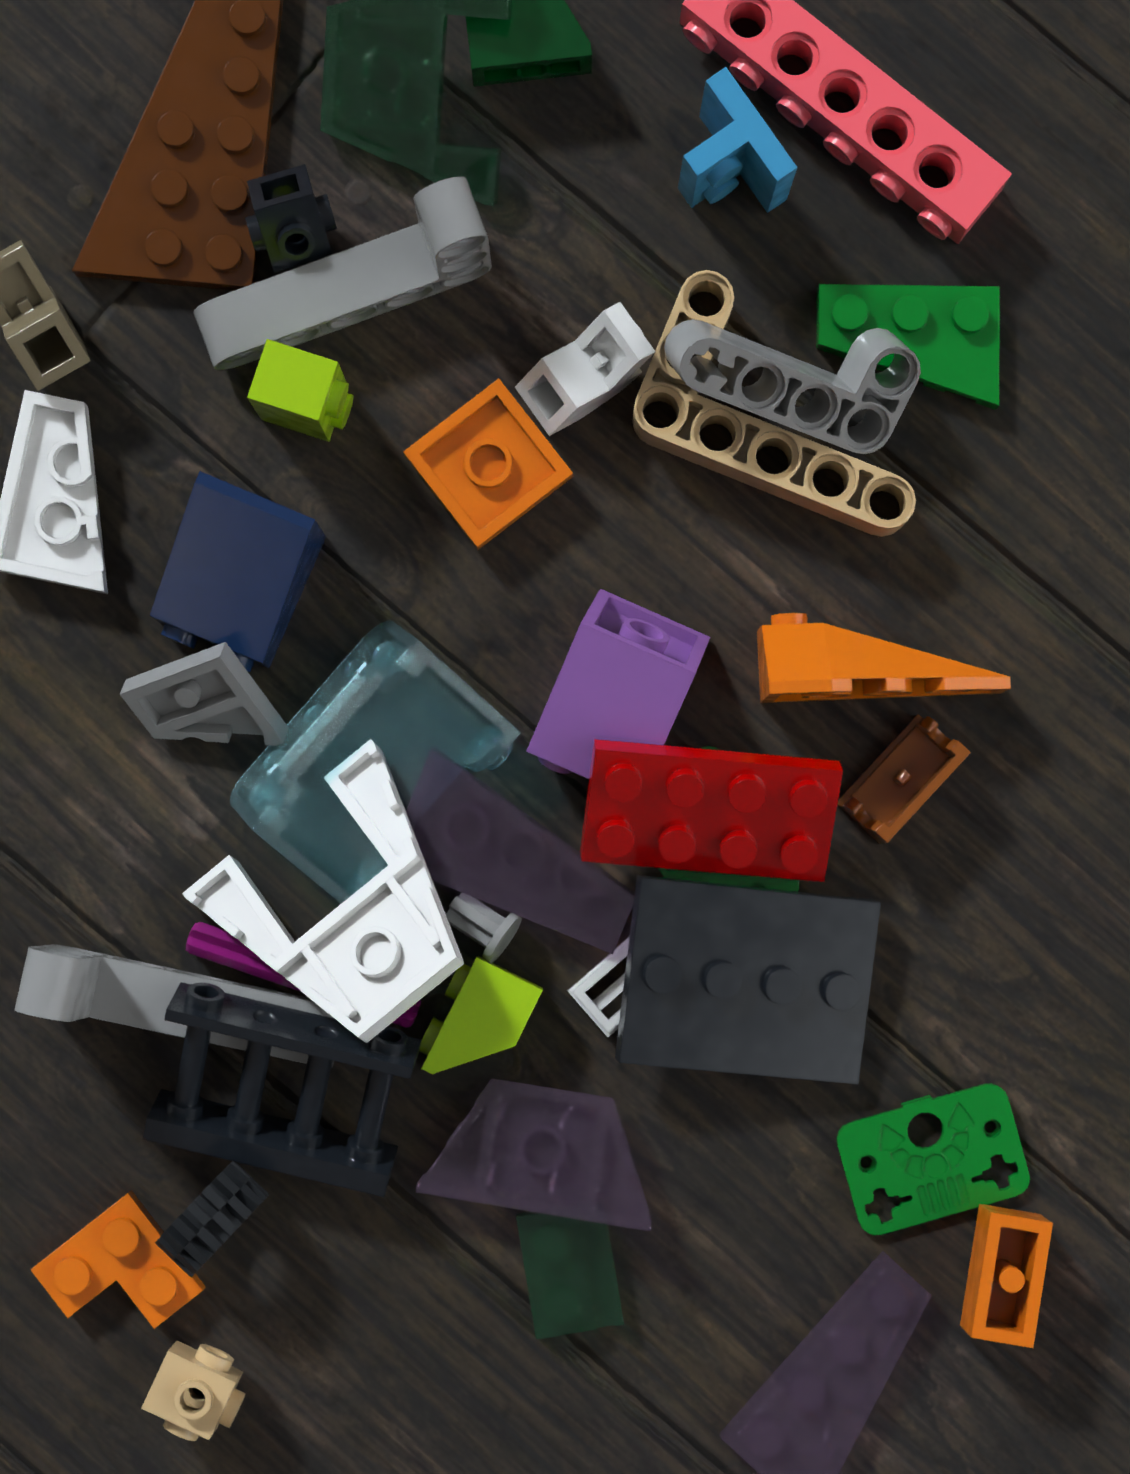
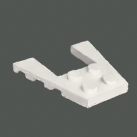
(377, 946)

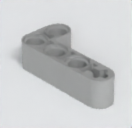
(786, 377)

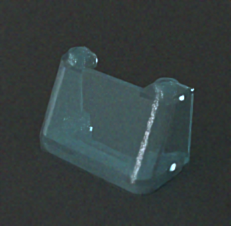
(380, 692)

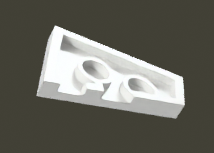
(52, 498)

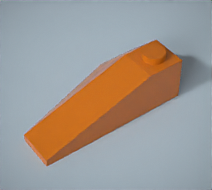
(832, 663)

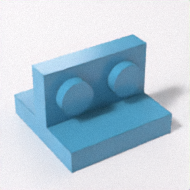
(738, 146)

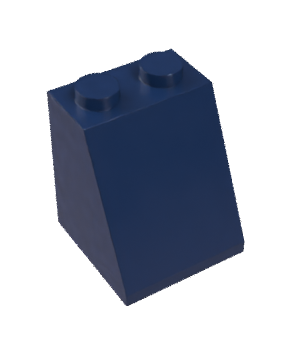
(235, 571)

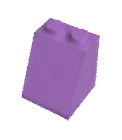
(616, 683)

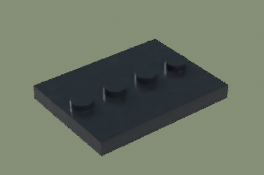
(747, 980)

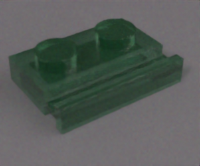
(568, 1274)

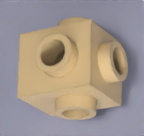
(177, 1403)

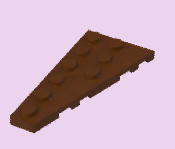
(184, 177)

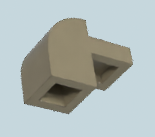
(36, 320)

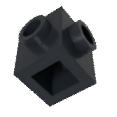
(289, 219)

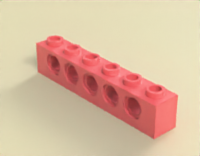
(878, 100)

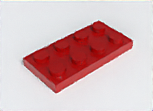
(710, 810)

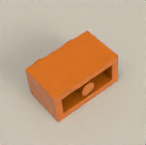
(1006, 1275)

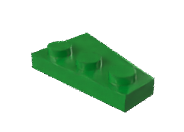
(945, 326)

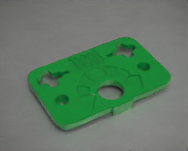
(938, 1174)

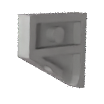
(203, 699)

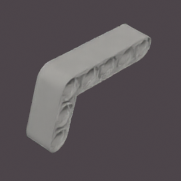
(355, 284)
(82, 983)

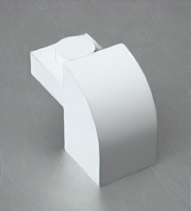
(586, 371)

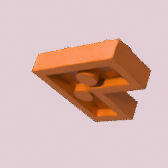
(122, 1249)

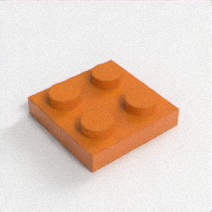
(488, 464)

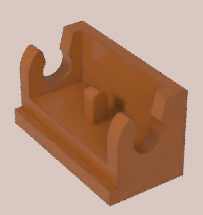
(902, 778)

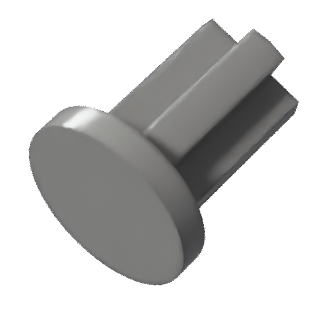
(483, 925)

